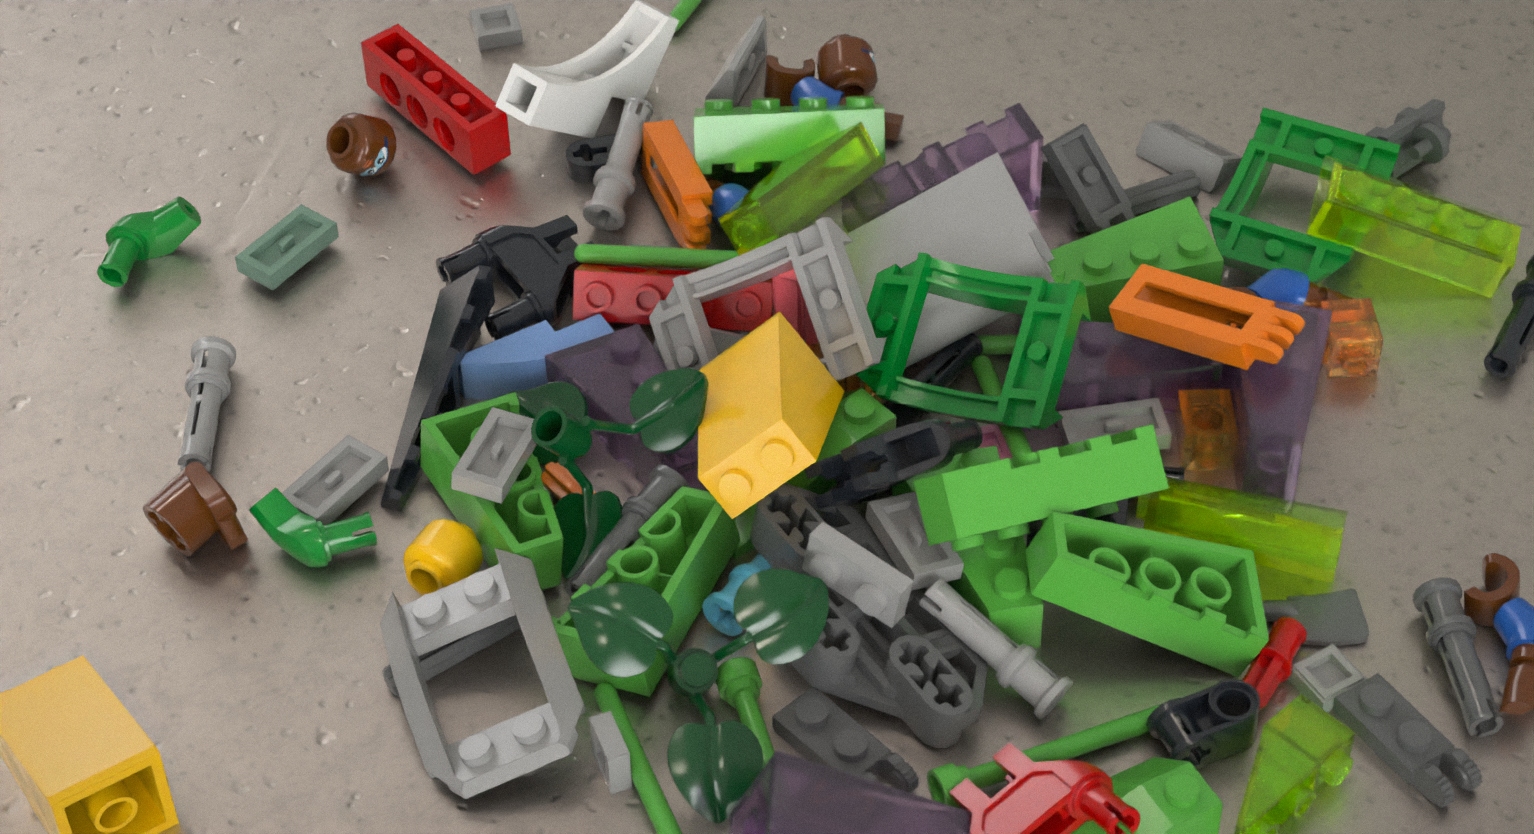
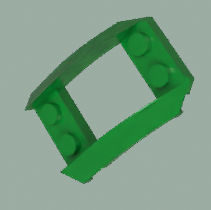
(1300, 146)
(1039, 355)

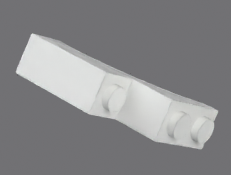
(578, 91)

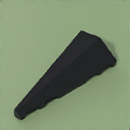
(452, 334)

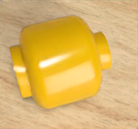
(442, 555)

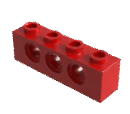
(436, 98)
(633, 292)

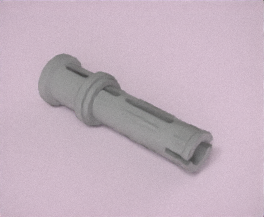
(615, 179)
(207, 389)
(1014, 664)

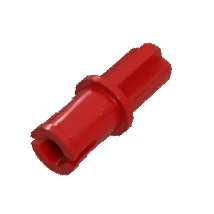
(1275, 659)

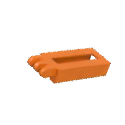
(677, 184)
(1195, 316)

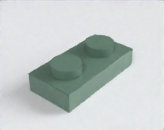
(286, 247)

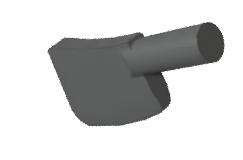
(1326, 617)

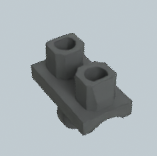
(1419, 134)

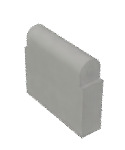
(967, 221)

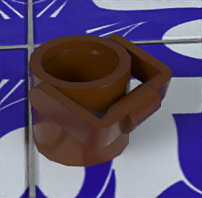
(193, 510)

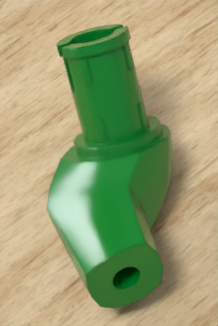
(146, 237)
(304, 537)

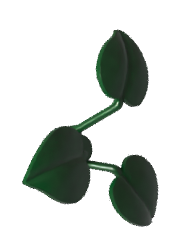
(667, 415)
(624, 628)

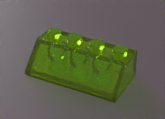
(1413, 227)

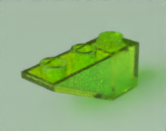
(1294, 762)

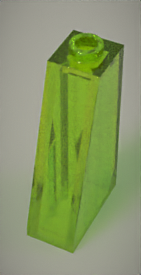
(801, 189)
(1279, 531)

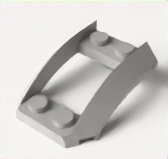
(825, 283)
(453, 613)

